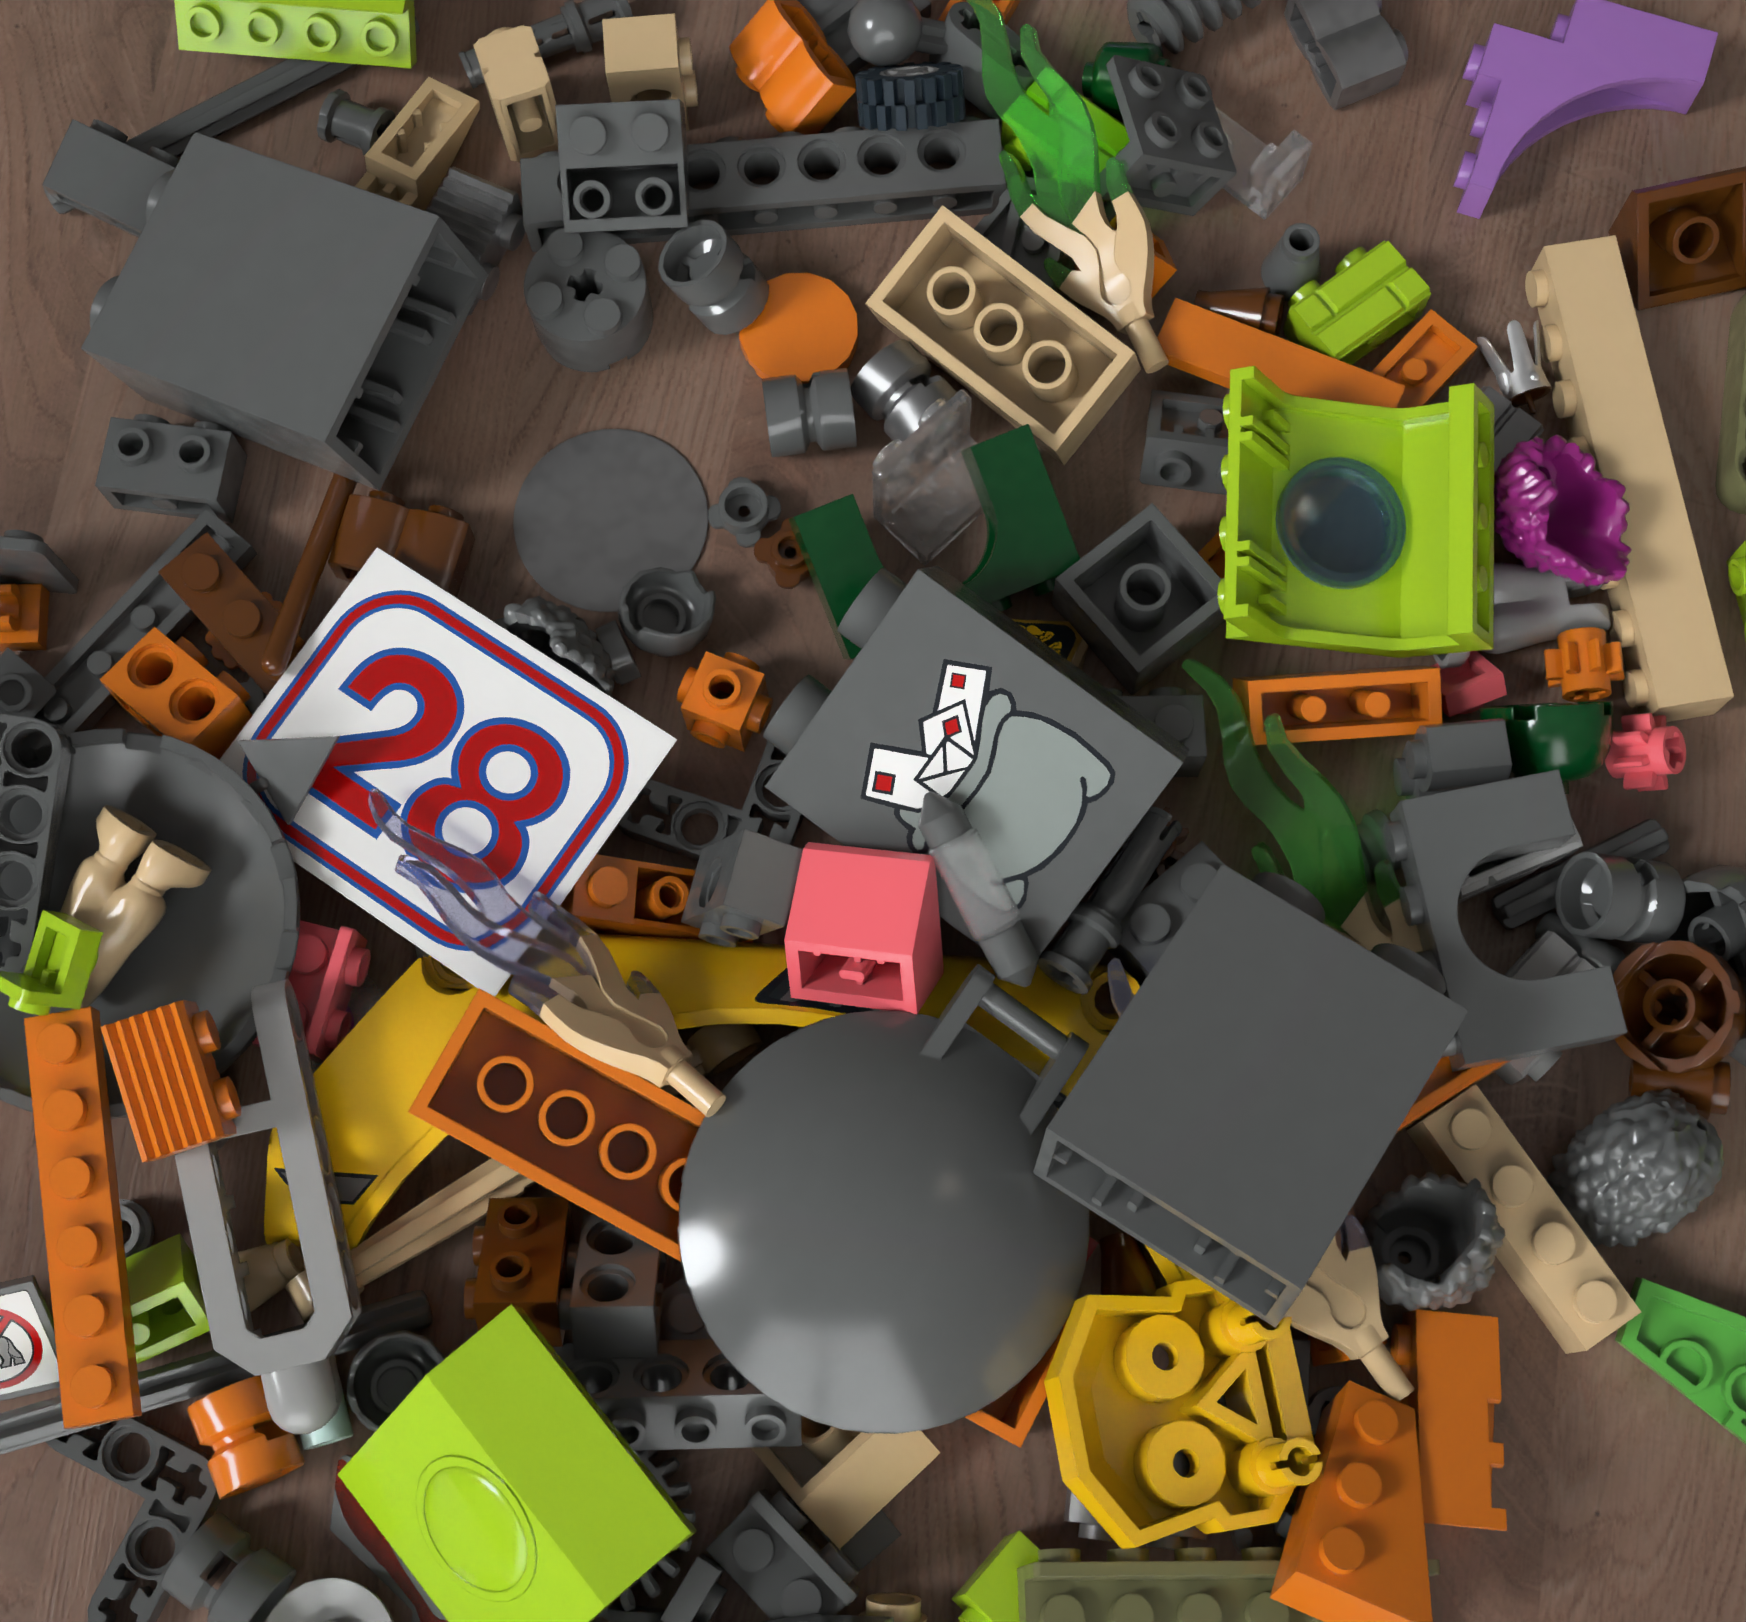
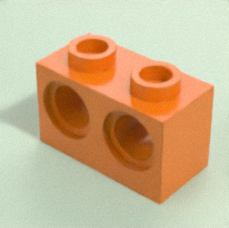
(182, 698)

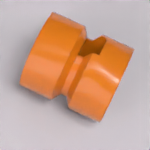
(244, 1438)

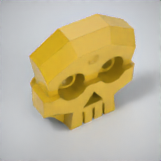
(1126, 1418)

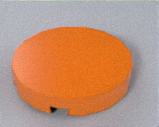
(802, 328)

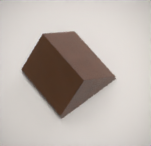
(1684, 238)

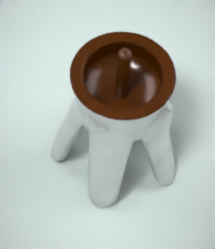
(1528, 379)

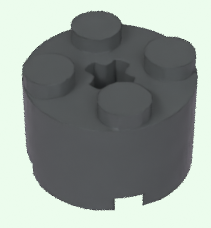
(588, 299)

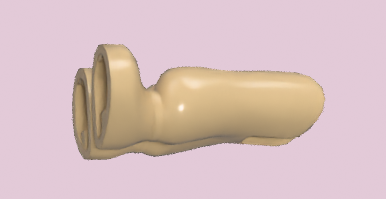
(123, 909)

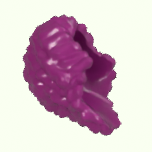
(1561, 512)

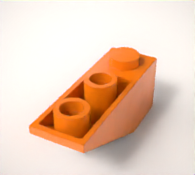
(632, 898)

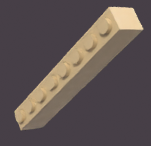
(1615, 415)

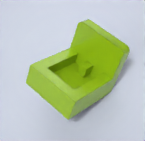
(56, 967)

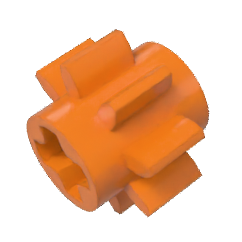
(1584, 664)

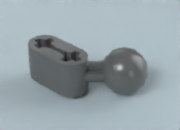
(893, 29)

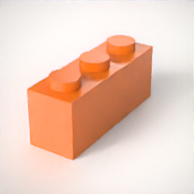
(1343, 702)

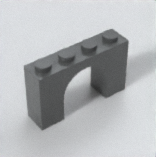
(1438, 846)

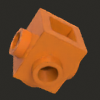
(729, 719)

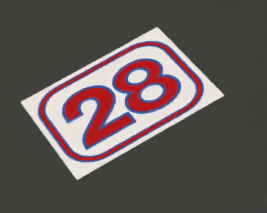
(461, 740)

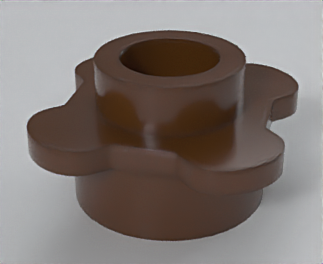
(771, 551)

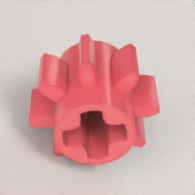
(1646, 752)

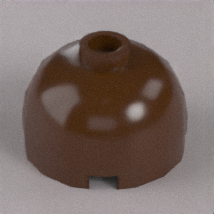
(1679, 1006)

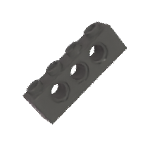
(684, 1399)

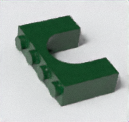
(1023, 548)

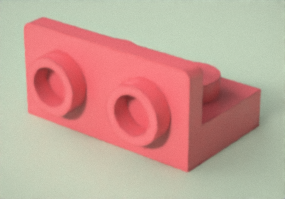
(323, 978)

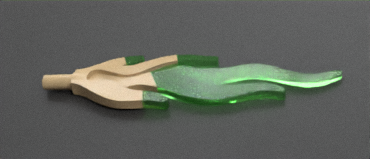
(1069, 206)
(1316, 840)

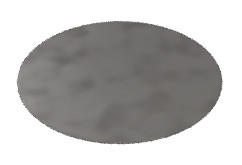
(605, 512)

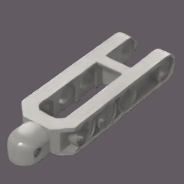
(297, 1365)

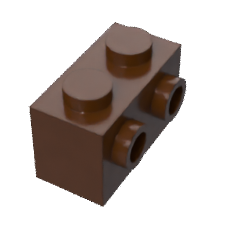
(521, 1262)

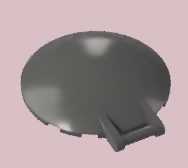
(214, 937)
(878, 1217)

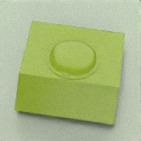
(513, 1486)

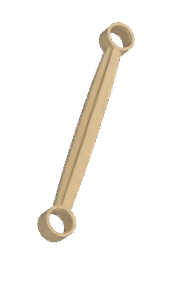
(467, 1199)

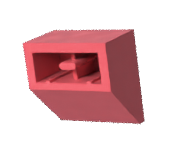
(864, 928)

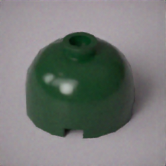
(1556, 737)

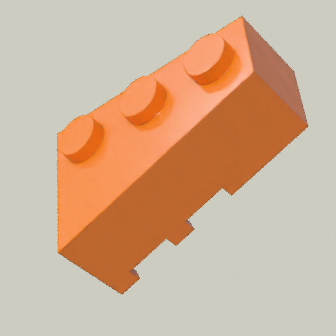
(1456, 1384)
(1360, 1526)

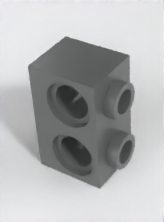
(613, 1294)

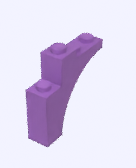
(1590, 65)

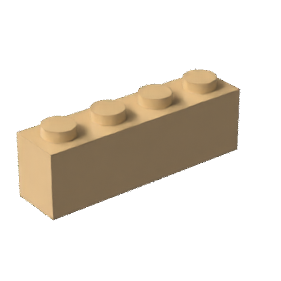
(1542, 1241)

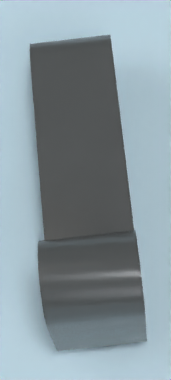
(38, 848)

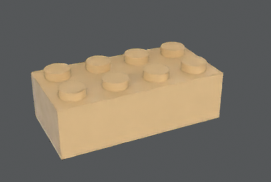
(1004, 334)

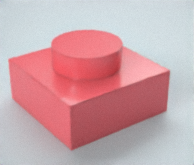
(1470, 685)

